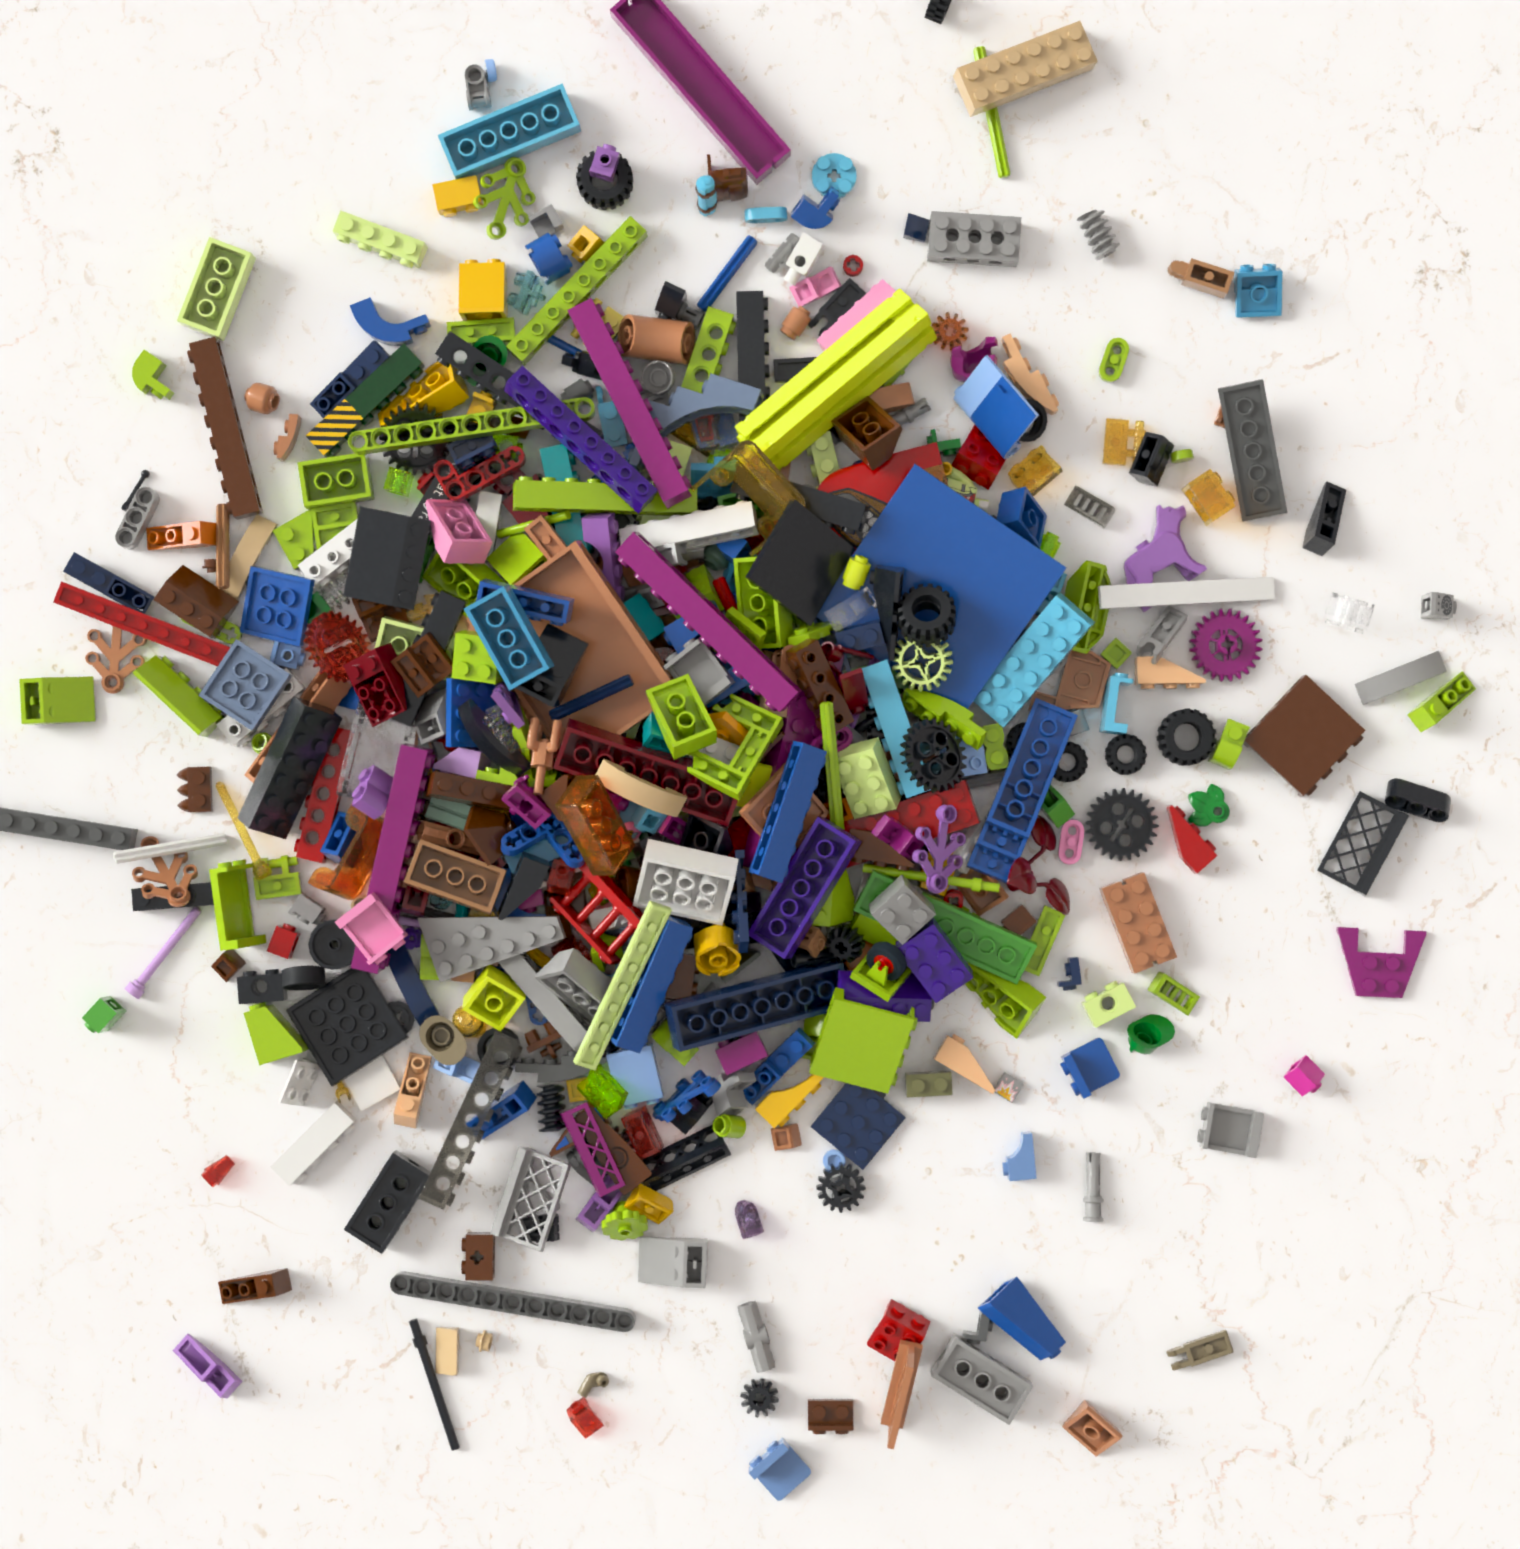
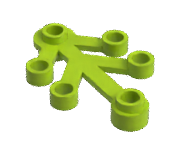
(507, 196)

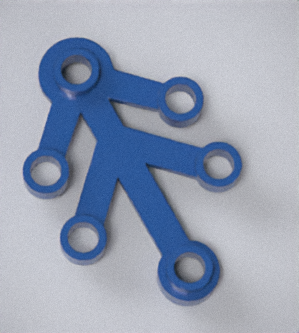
(685, 1091)

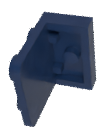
(469, 451)

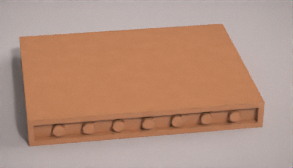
(614, 646)

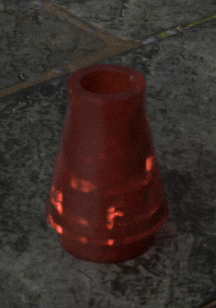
(217, 1171)

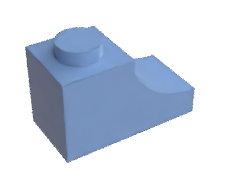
(1022, 1162)

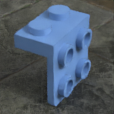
(779, 1469)

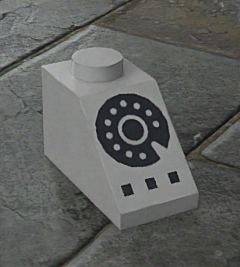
(1437, 606)

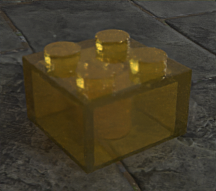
(1209, 496)

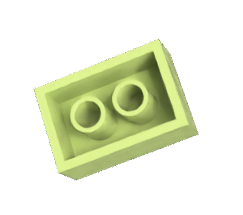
(867, 779)

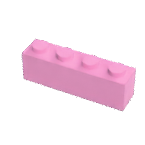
(861, 309)

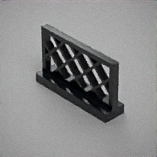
(1381, 852)

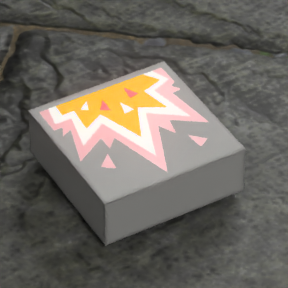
(1008, 1087)

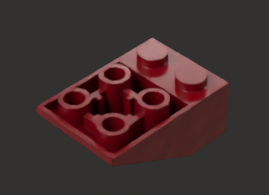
(378, 684)

